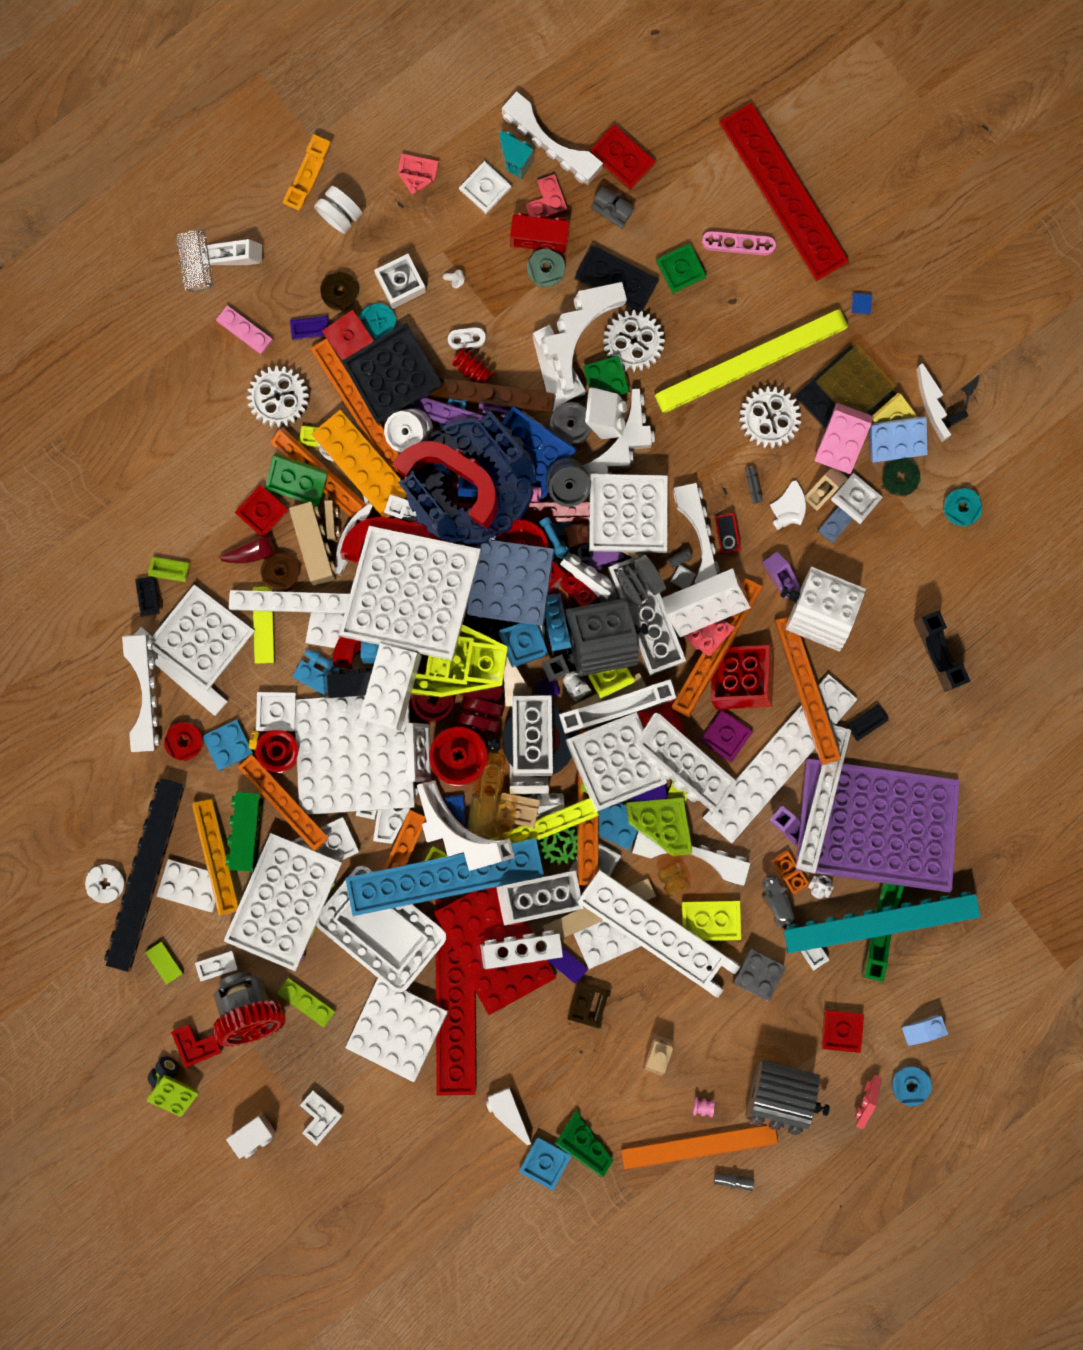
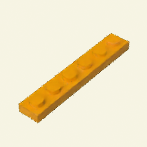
(215, 857)

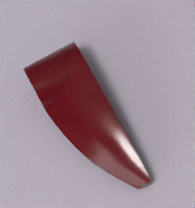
(251, 552)

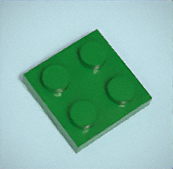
(681, 268)
(607, 375)

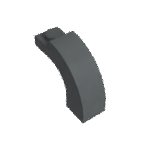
(559, 667)

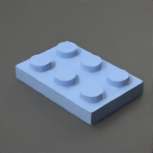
(898, 439)

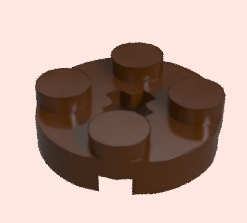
(283, 582)

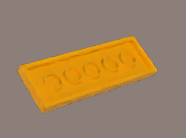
(359, 461)

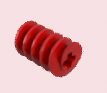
(471, 367)

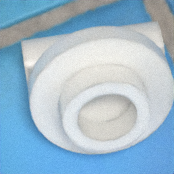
(457, 278)

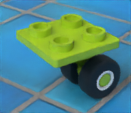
(168, 1092)

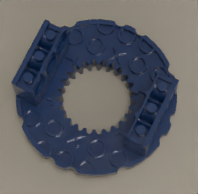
(481, 440)

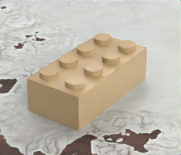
(312, 543)

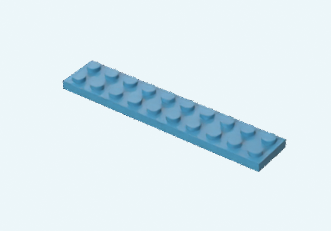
(439, 879)

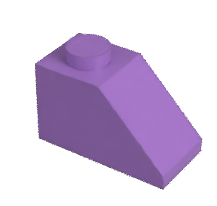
(781, 573)

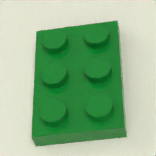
(296, 479)

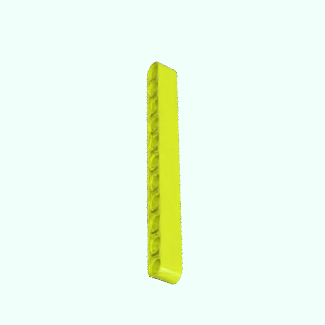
(751, 361)

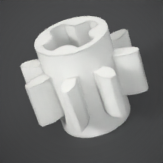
(821, 886)

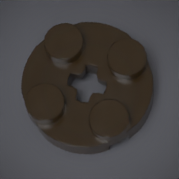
(339, 280)

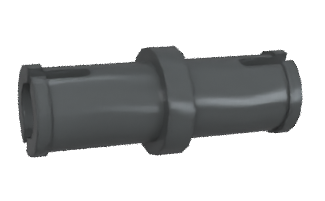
(734, 1181)

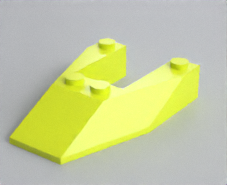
(475, 666)

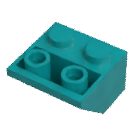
(516, 154)

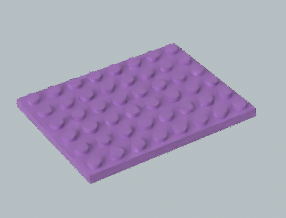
(886, 826)

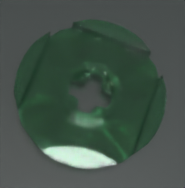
(904, 467)

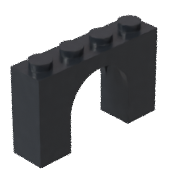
(931, 633)

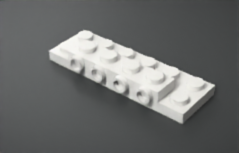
(684, 764)

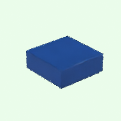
(861, 304)

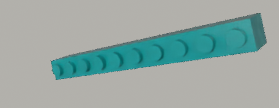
(881, 923)

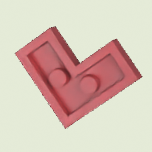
(551, 201)
(869, 1101)

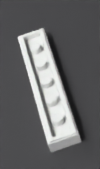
(210, 700)

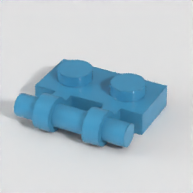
(309, 674)

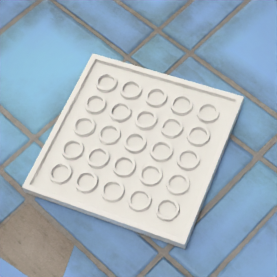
(410, 593)
(349, 761)

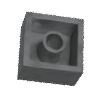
(759, 974)

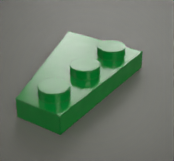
(581, 1145)

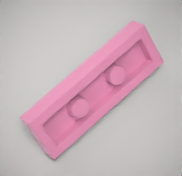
(244, 330)

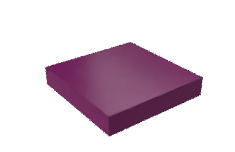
(726, 736)

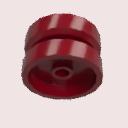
(430, 712)
(480, 716)

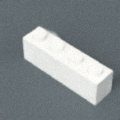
(550, 376)

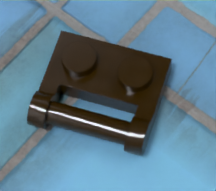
(582, 1004)

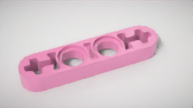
(738, 247)

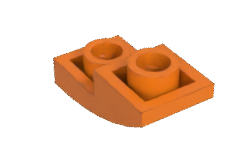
(786, 868)

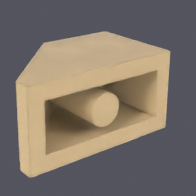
(825, 488)

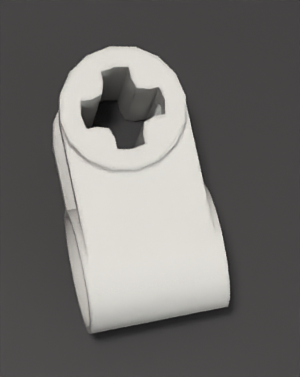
(576, 686)

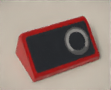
(727, 533)

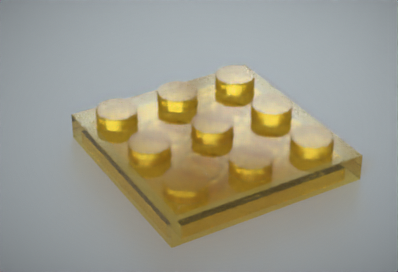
(856, 381)

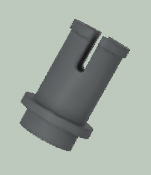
(679, 558)

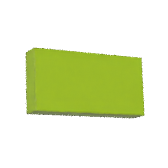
(169, 569)
(164, 963)

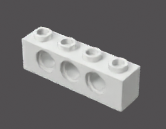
(551, 950)

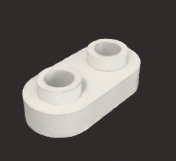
(466, 337)

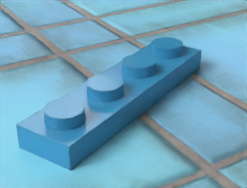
(556, 623)

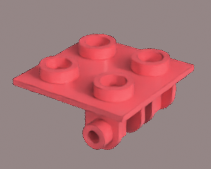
(710, 637)

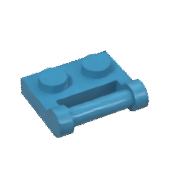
(552, 532)

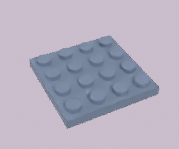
(511, 582)

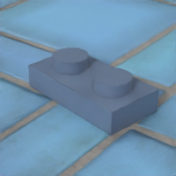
(835, 525)

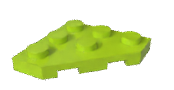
(663, 823)

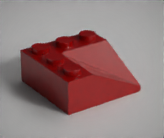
(744, 678)

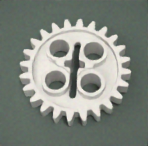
(642, 326)
(273, 380)
(786, 412)

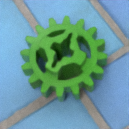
(547, 848)

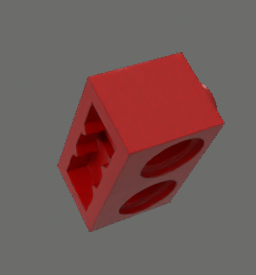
(578, 591)

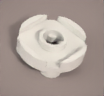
(113, 876)

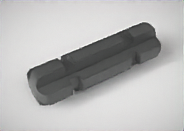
(753, 484)

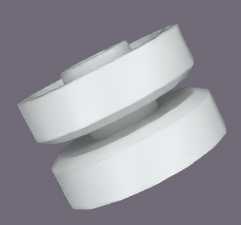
(338, 209)
(407, 428)

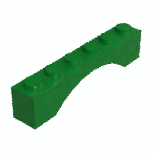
(878, 947)

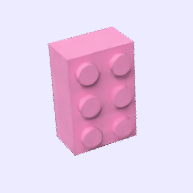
(843, 438)

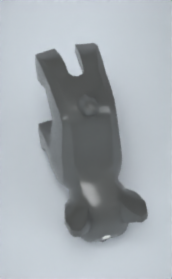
(777, 900)

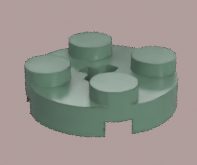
(552, 259)

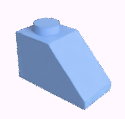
(924, 1030)

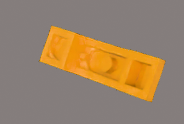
(308, 173)

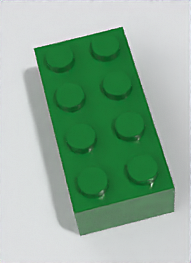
(245, 831)

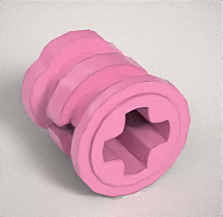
(703, 1107)

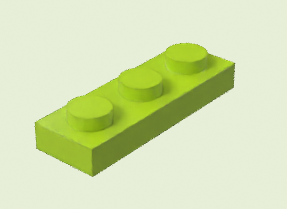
(306, 1002)

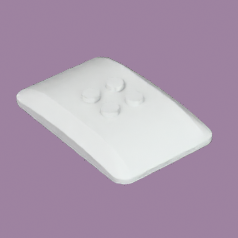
(388, 942)

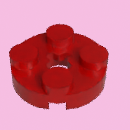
(174, 736)

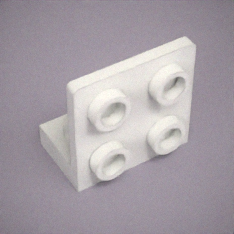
(527, 785)

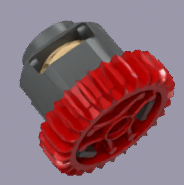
(245, 1011)

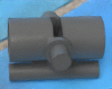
(612, 207)

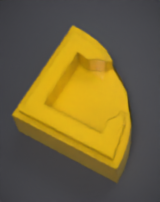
(255, 737)

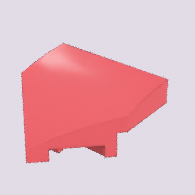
(417, 172)

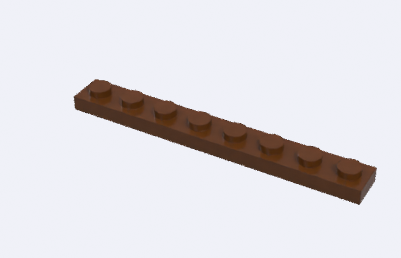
(496, 395)

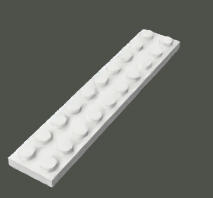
(776, 763)

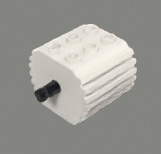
(824, 608)

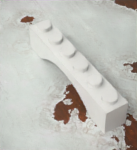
(580, 163)
(688, 503)
(137, 651)
(617, 707)
(729, 868)

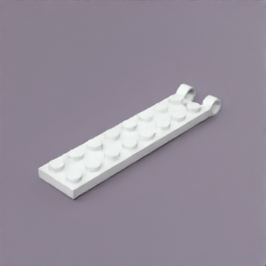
(655, 931)

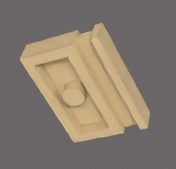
(331, 513)
(525, 809)

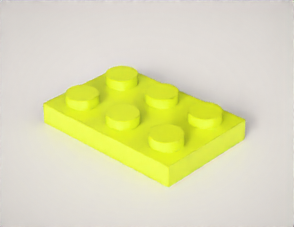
(713, 919)

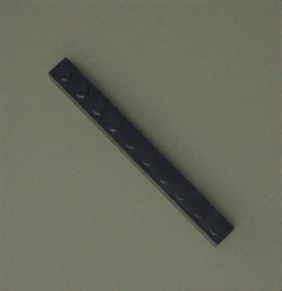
(145, 875)

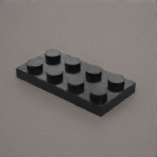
(605, 269)

